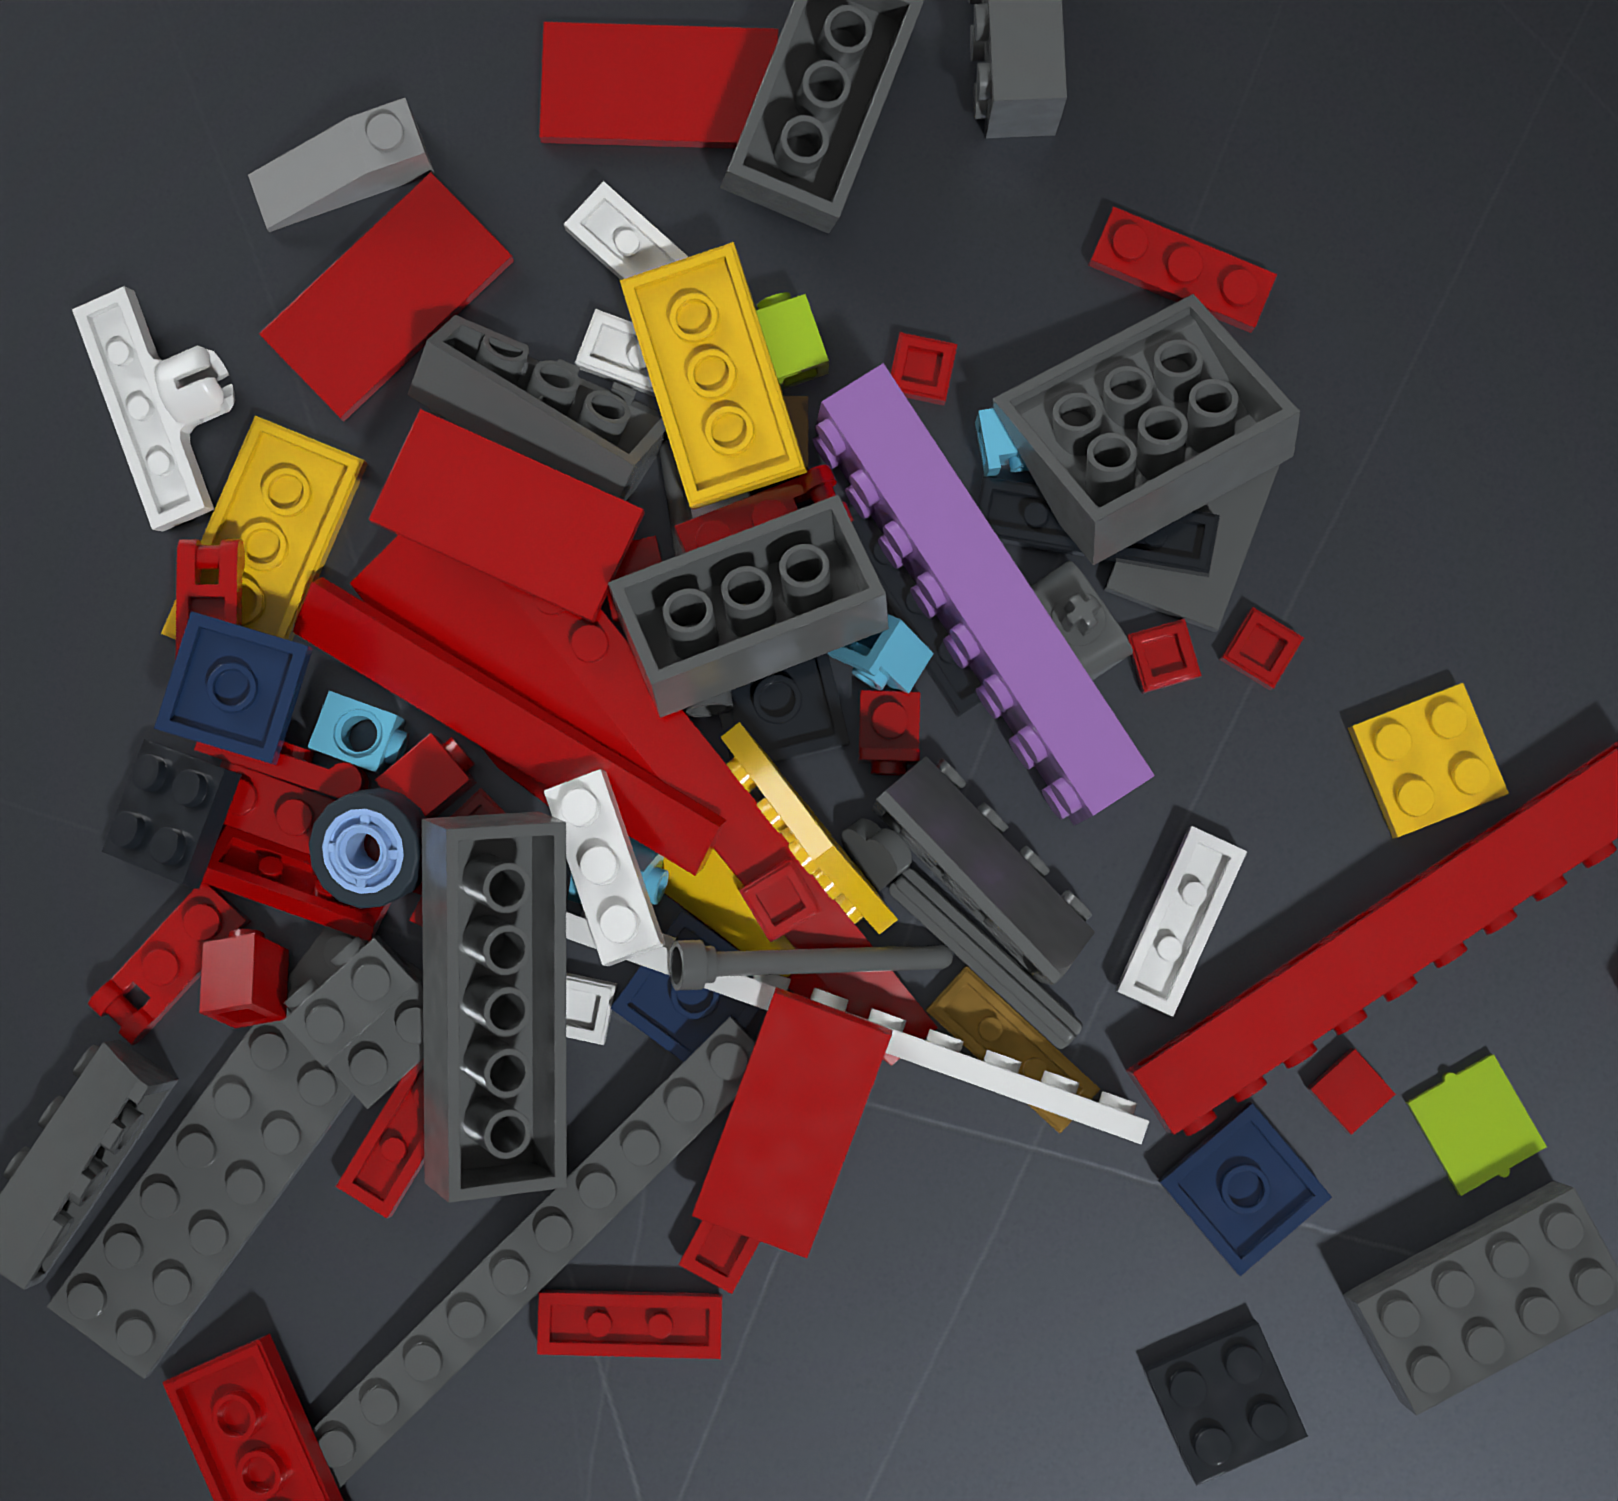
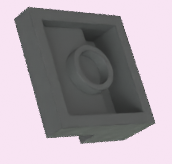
(362, 1019)

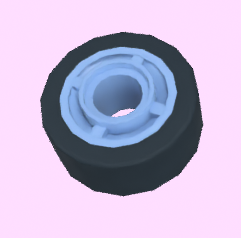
(340, 855)

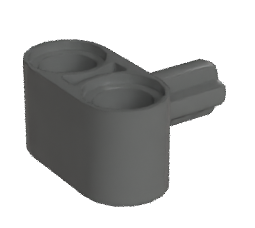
(1082, 619)

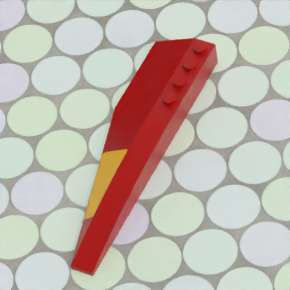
(595, 685)

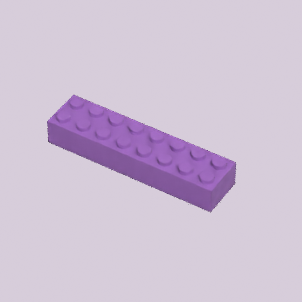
(978, 597)

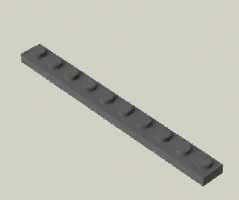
(535, 1252)

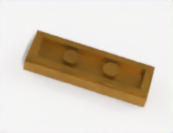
(987, 1022)

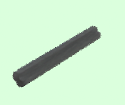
(985, 958)

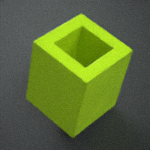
(792, 339)

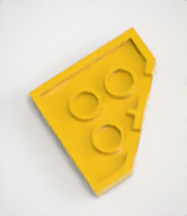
(805, 832)

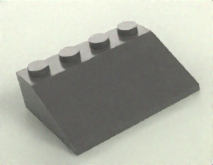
(1147, 427)
(985, 871)

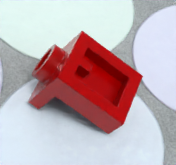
(889, 731)

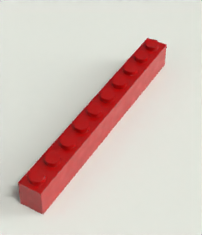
(1383, 949)

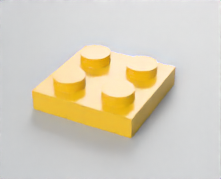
(1428, 760)

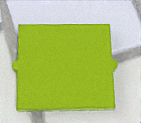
(1476, 1124)

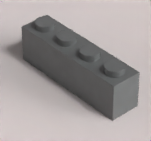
(538, 407)
(75, 1156)

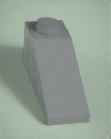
(342, 166)

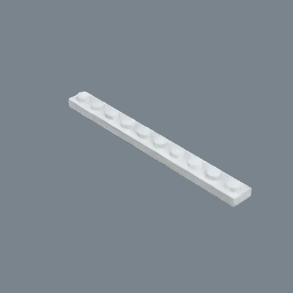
(936, 1052)

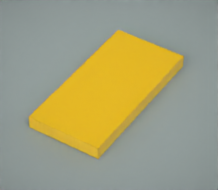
(713, 376)
(287, 509)

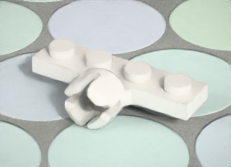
(154, 404)

